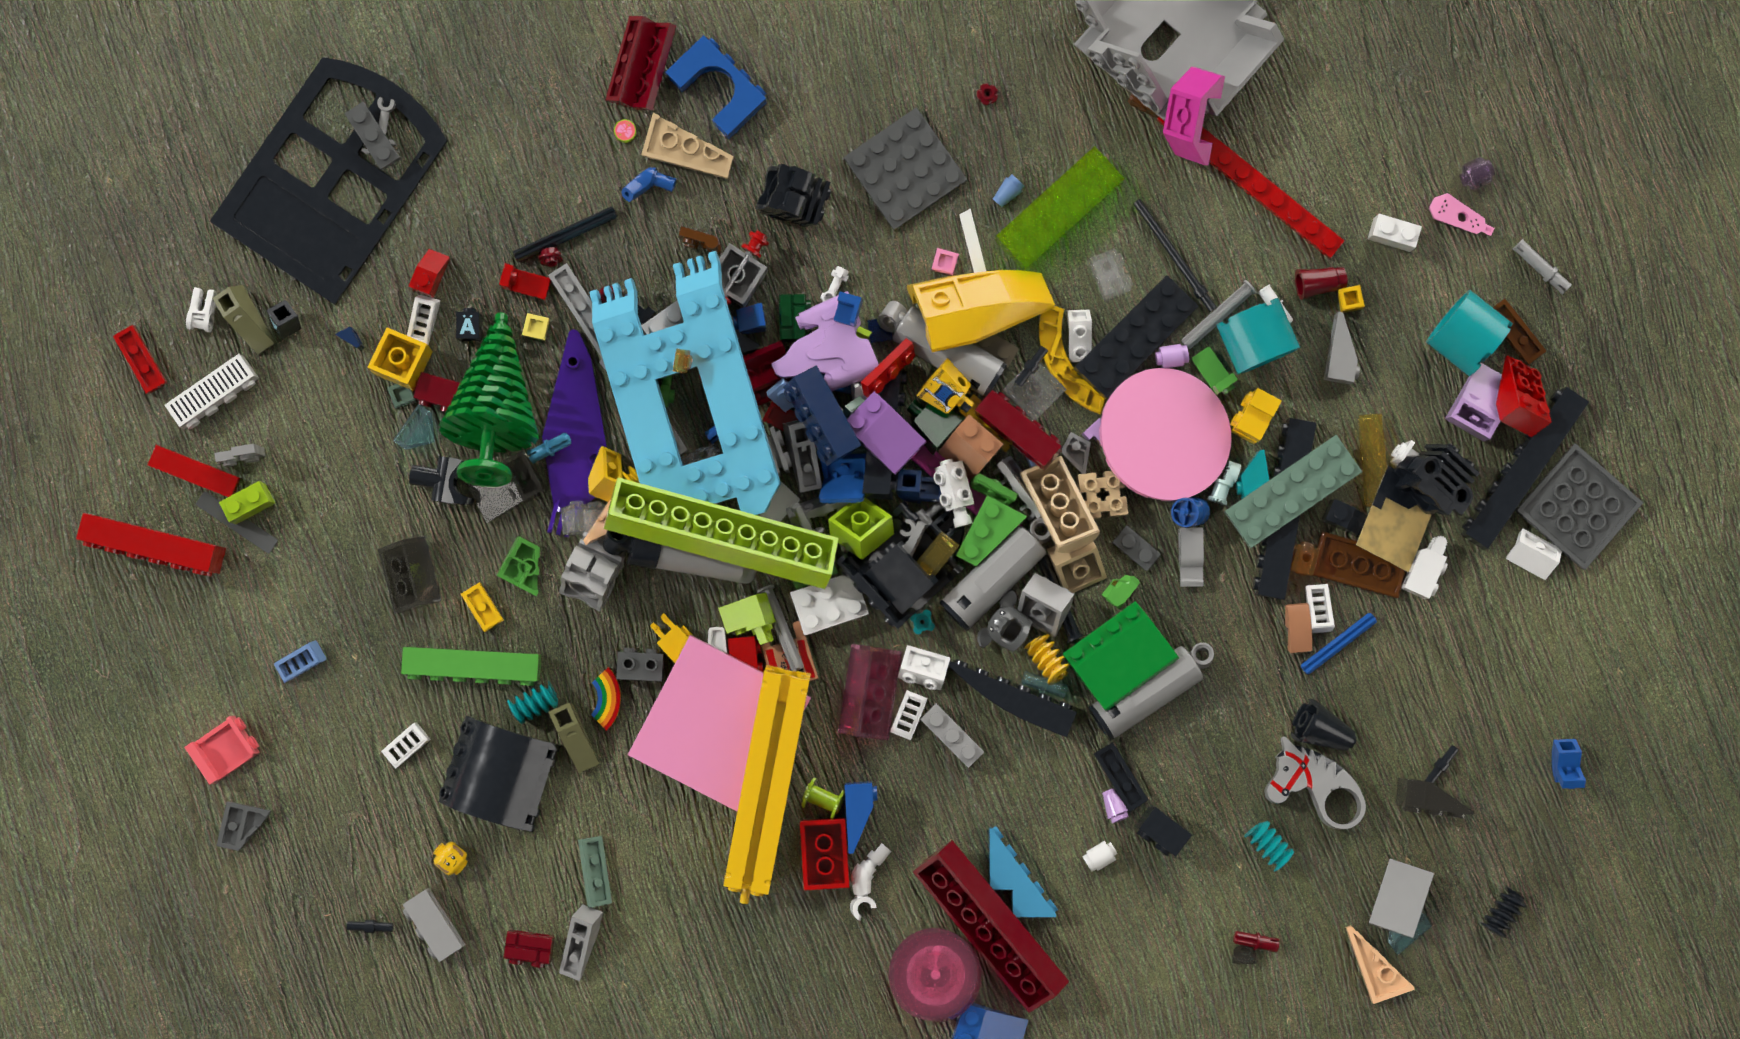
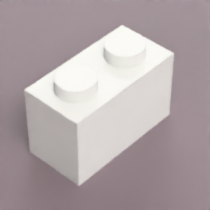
(1394, 232)

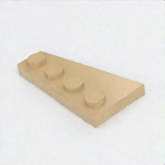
(681, 148)

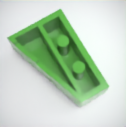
(988, 530)

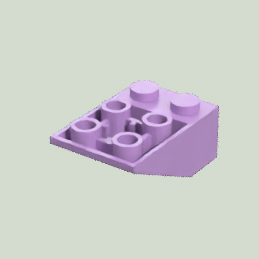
(1476, 404)

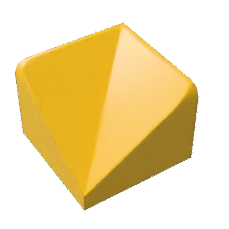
(1350, 299)

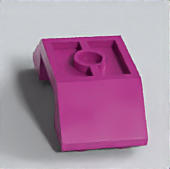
(1187, 113)

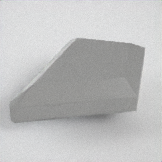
(1077, 451)

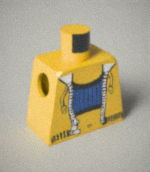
(946, 389)

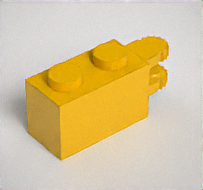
(674, 640)

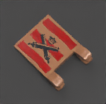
(775, 655)

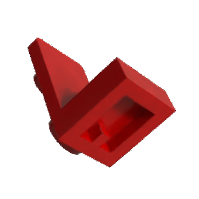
(524, 282)

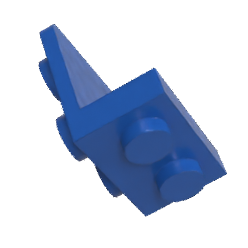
(843, 480)

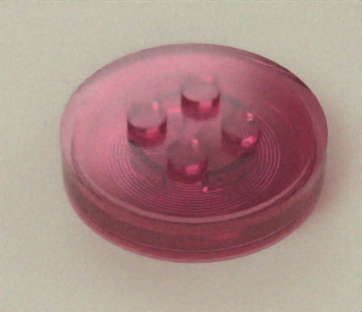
(935, 975)

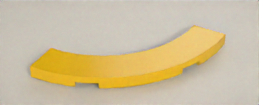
(1059, 365)

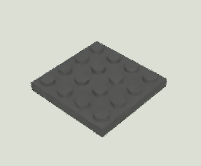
(905, 169)
(1579, 506)

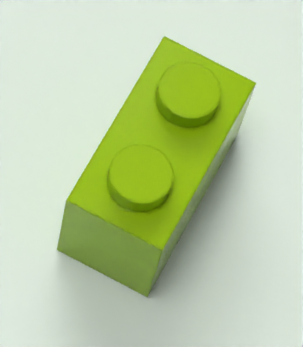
(247, 502)

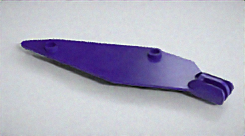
(577, 413)

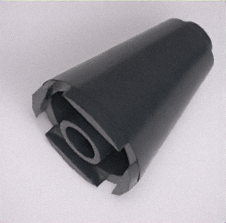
(1321, 727)

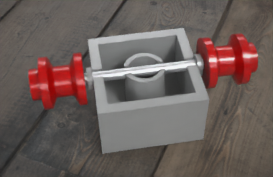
(741, 271)

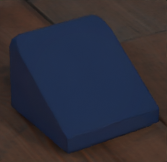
(351, 336)

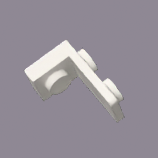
(1079, 334)
(1401, 451)

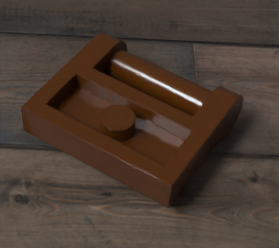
(693, 239)

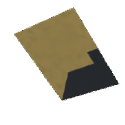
(1393, 524)

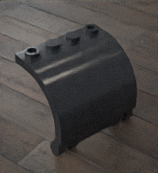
(855, 568)
(497, 774)

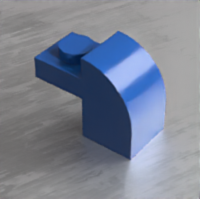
(1566, 764)

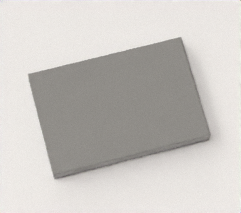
(1401, 898)

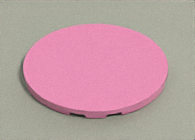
(1165, 434)

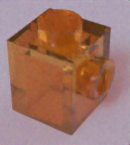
(1304, 559)

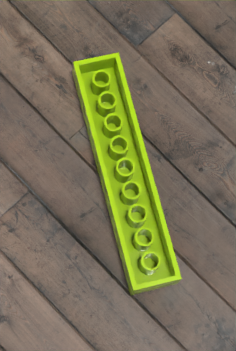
(721, 533)

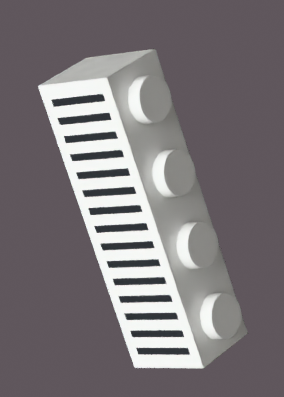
(212, 391)

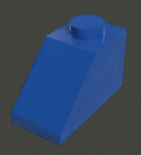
(750, 319)

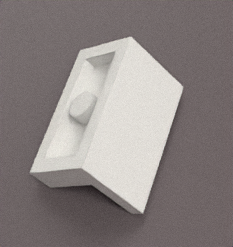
(1534, 554)

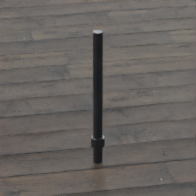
(1200, 291)

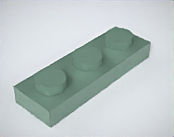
(594, 871)

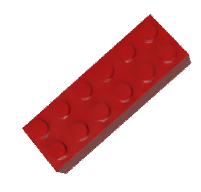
(145, 542)

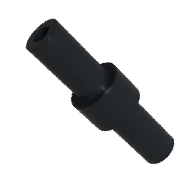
(1031, 366)
(1442, 764)
(370, 926)

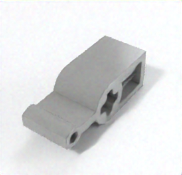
(1191, 556)

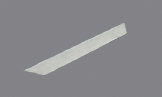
(972, 241)

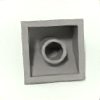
(1045, 604)

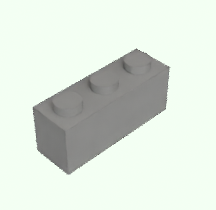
(951, 735)
(433, 925)

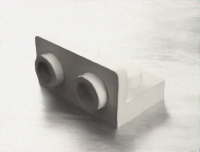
(923, 668)

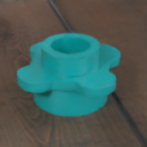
(918, 627)

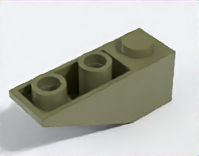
(243, 316)
(574, 736)

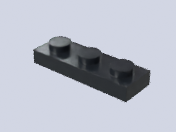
(1120, 776)

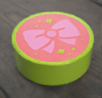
(625, 131)

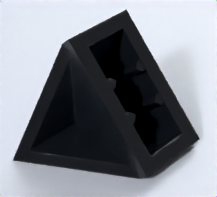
(945, 524)

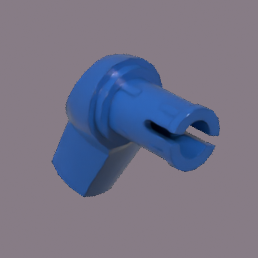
(646, 180)

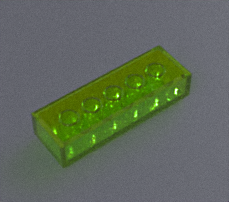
(1059, 209)

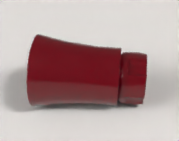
(1319, 281)

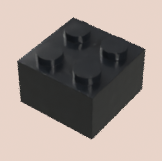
(1163, 830)

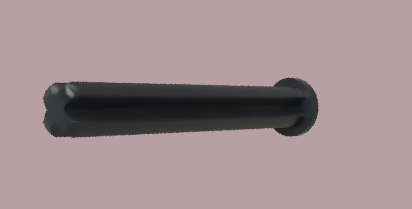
(1069, 623)

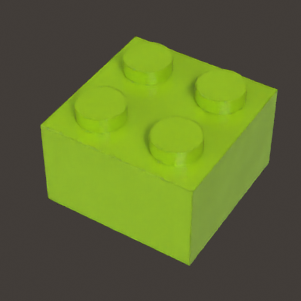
(861, 527)

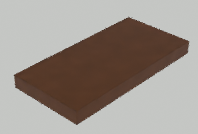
(1351, 565)

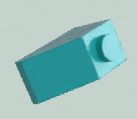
(1253, 475)

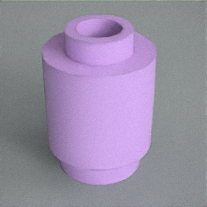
(1172, 356)

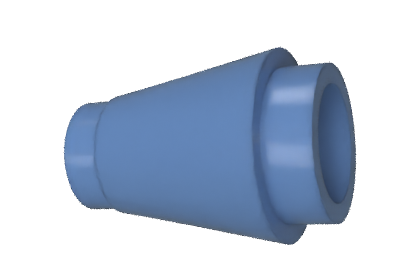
(1008, 190)

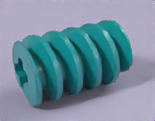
(534, 703)
(1270, 844)

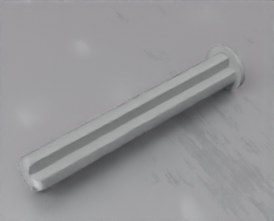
(1218, 314)
(782, 631)

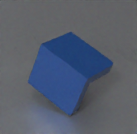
(848, 309)

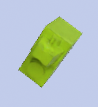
(750, 614)

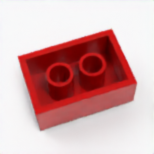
(824, 853)

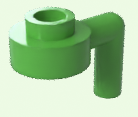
(667, 394)

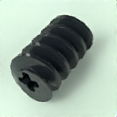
(1504, 913)

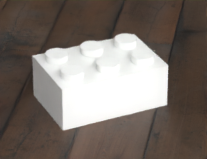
(829, 606)

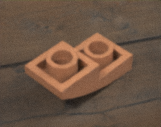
(1299, 627)

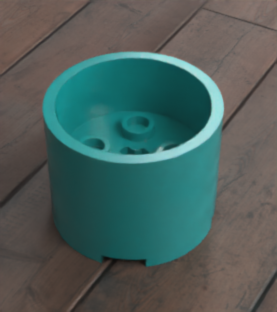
(1469, 333)
(1258, 336)

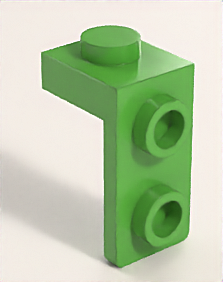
(1214, 371)

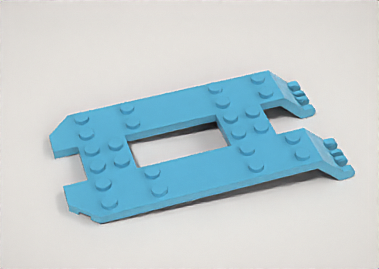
(639, 360)

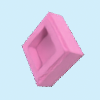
(945, 262)

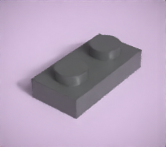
(1136, 548)

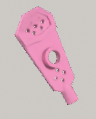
(1451, 213)

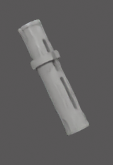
(1542, 267)

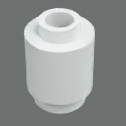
(1100, 856)

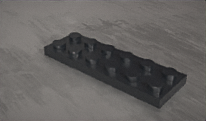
(1136, 337)

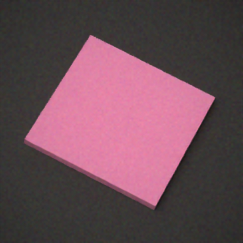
(703, 722)

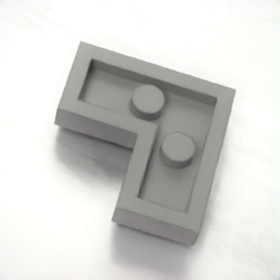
(248, 453)

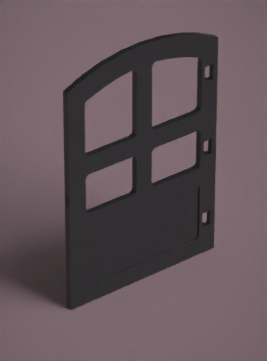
(299, 223)

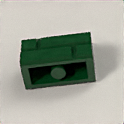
(789, 307)

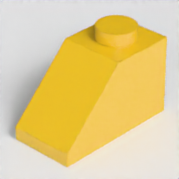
(605, 473)

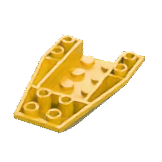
(978, 305)

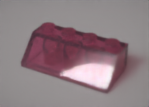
(869, 692)

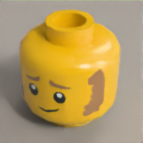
(450, 858)

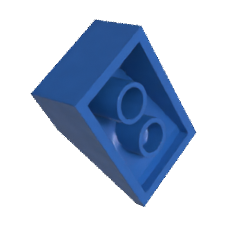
(859, 804)
(988, 1023)

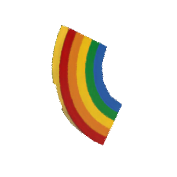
(608, 698)

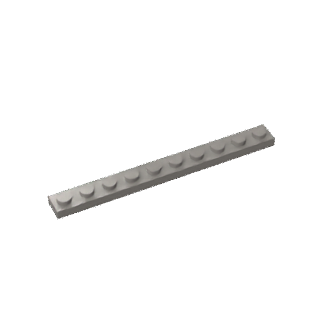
(581, 307)

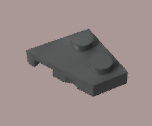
(240, 824)

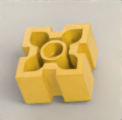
(1255, 416)

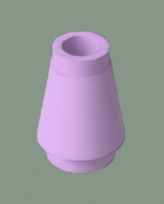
(1114, 806)

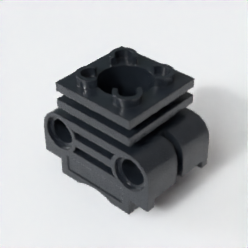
(793, 195)
(1437, 479)

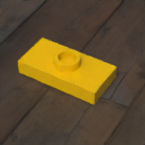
(482, 607)

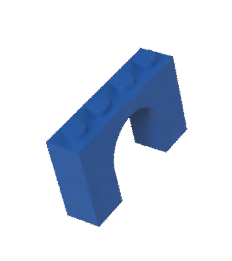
(706, 57)

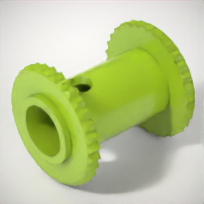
(823, 798)

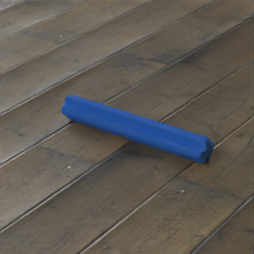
(1338, 643)

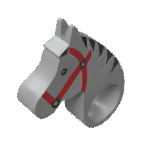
(1306, 768)

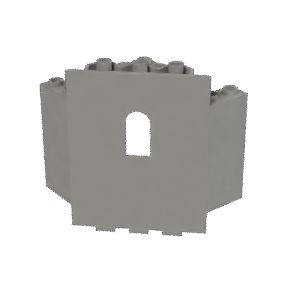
(1214, 36)

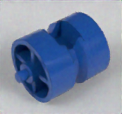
(1190, 512)

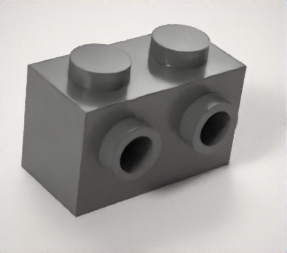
(640, 666)

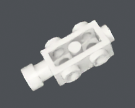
(955, 490)

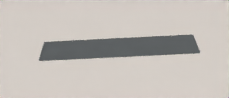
(245, 528)

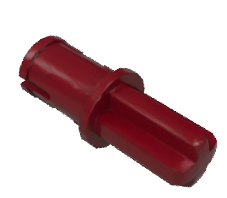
(1256, 941)

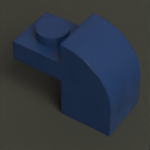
(915, 488)

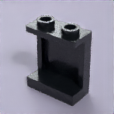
(900, 577)

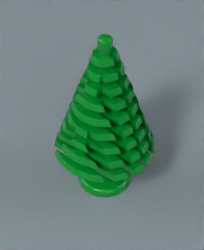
(491, 409)

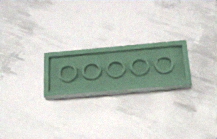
(1293, 491)

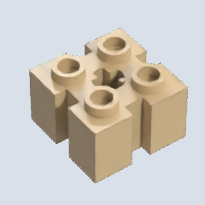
(1112, 504)

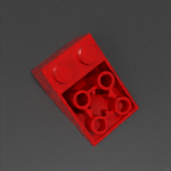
(1522, 398)

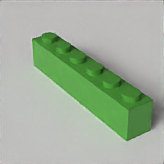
(471, 664)

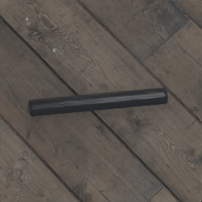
(565, 234)

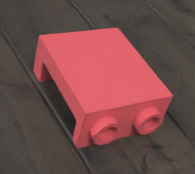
(223, 749)

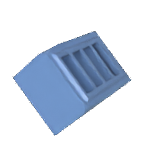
(312, 654)

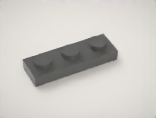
(372, 136)

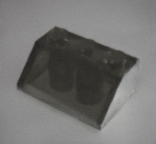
(409, 574)

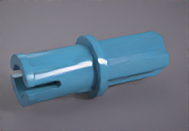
(549, 447)

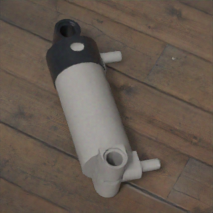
(655, 555)

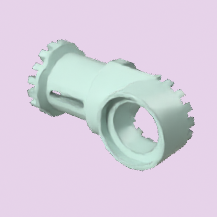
(1223, 485)

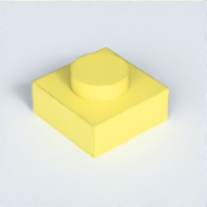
(536, 327)

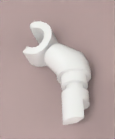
(862, 876)

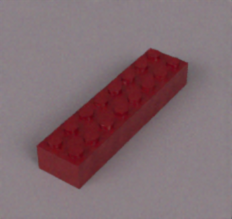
(991, 926)

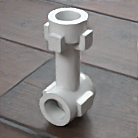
(839, 274)

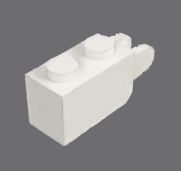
(1426, 569)

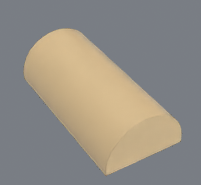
(1061, 506)

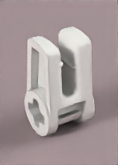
(198, 318)
(717, 638)

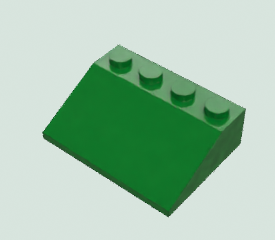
(1120, 656)

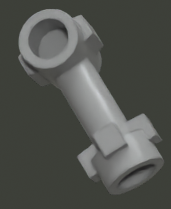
(925, 516)

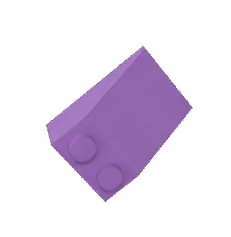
(885, 433)

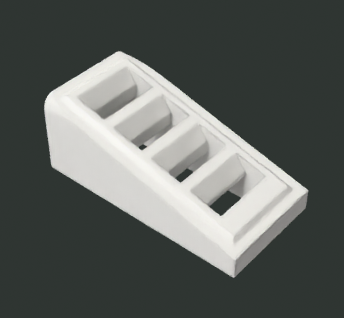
(419, 300)
(1328, 616)
(922, 700)
(419, 732)

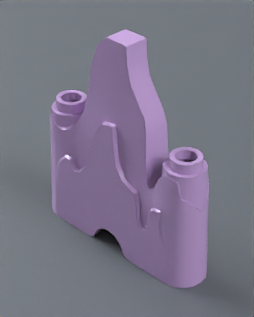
(831, 347)

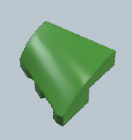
(522, 566)

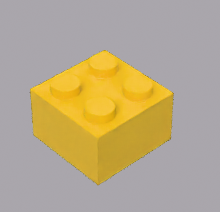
(400, 359)

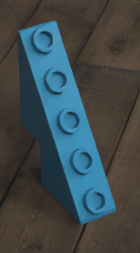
(1009, 875)

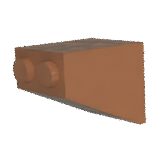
(971, 445)

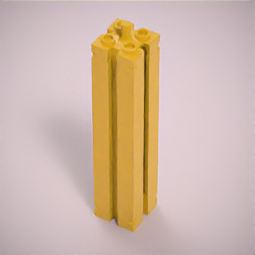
(766, 781)

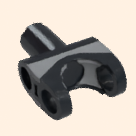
(442, 480)

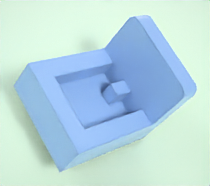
(777, 395)

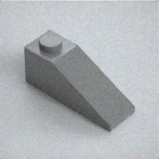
(1341, 357)
(802, 456)
(580, 941)

